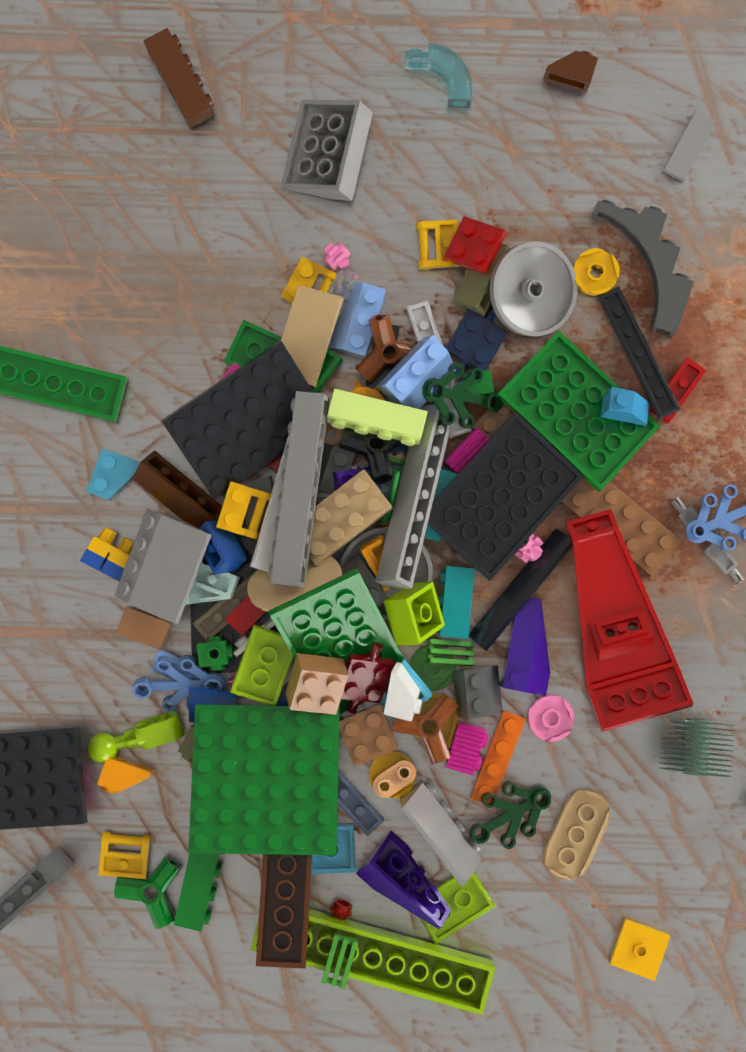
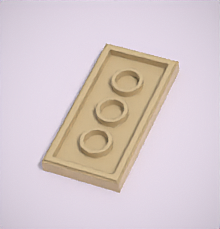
(311, 329)

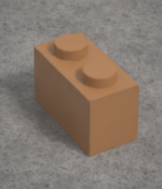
(144, 627)

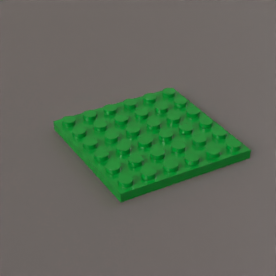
(264, 781)

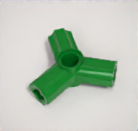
(156, 905)

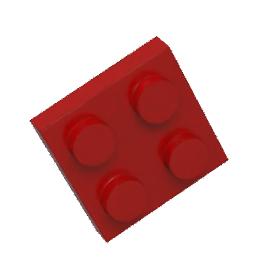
(475, 245)

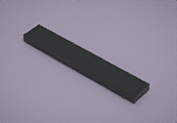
(638, 353)
(520, 590)

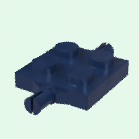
(476, 340)

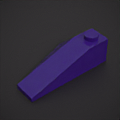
(526, 656)
(397, 877)

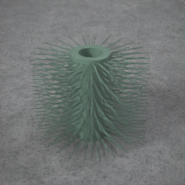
(697, 748)

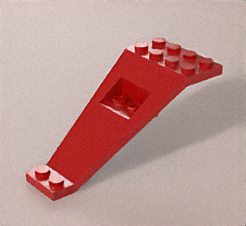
(634, 670)

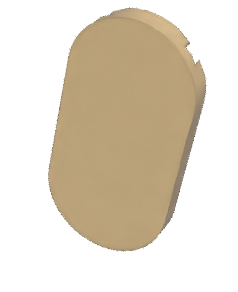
(268, 595)
(576, 834)

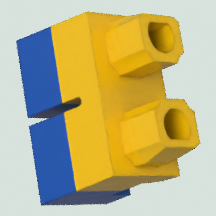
(105, 556)

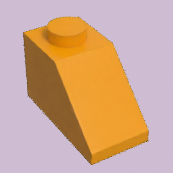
(121, 774)

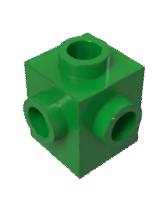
(206, 656)

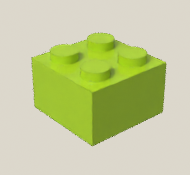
(414, 614)

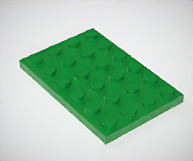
(562, 401)
(335, 622)

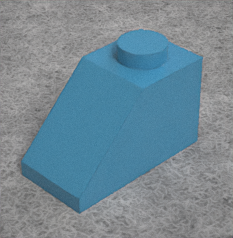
(625, 406)

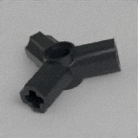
(377, 459)

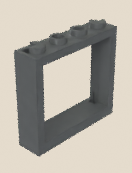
(33, 885)

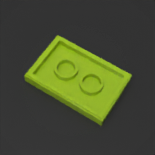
(262, 667)
(466, 905)

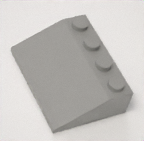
(327, 148)
(162, 565)
(441, 831)

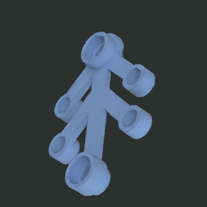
(721, 520)
(180, 683)

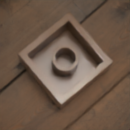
(316, 684)
(367, 734)

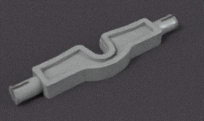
(715, 553)

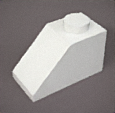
(402, 695)

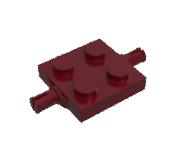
(367, 677)

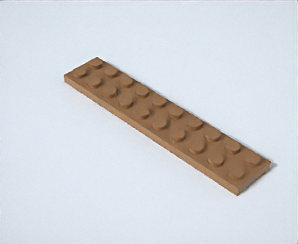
(644, 536)

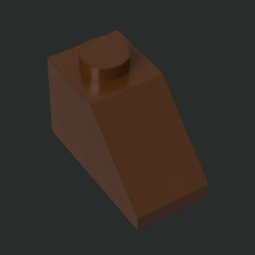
(573, 70)

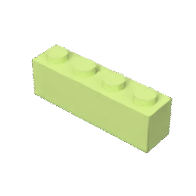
(376, 417)

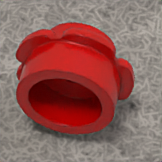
(341, 909)

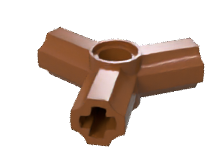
(383, 337)
(433, 742)

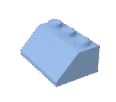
(352, 329)
(405, 380)

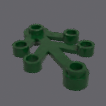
(458, 395)
(513, 813)

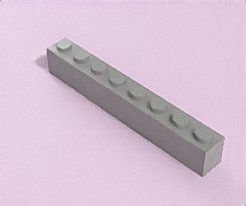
(299, 489)
(413, 504)

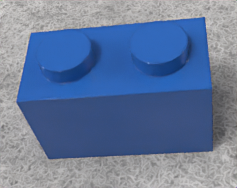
(223, 550)

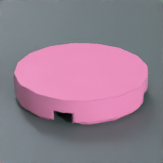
(550, 718)

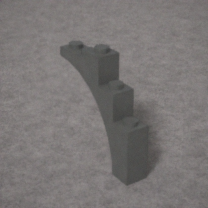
(644, 231)

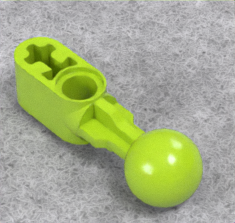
(145, 734)

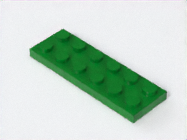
(61, 384)

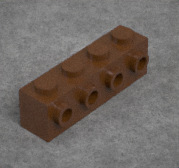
(179, 78)
(176, 491)

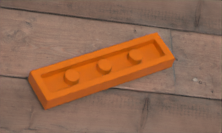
(498, 756)

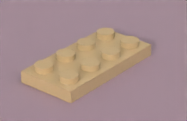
(346, 515)

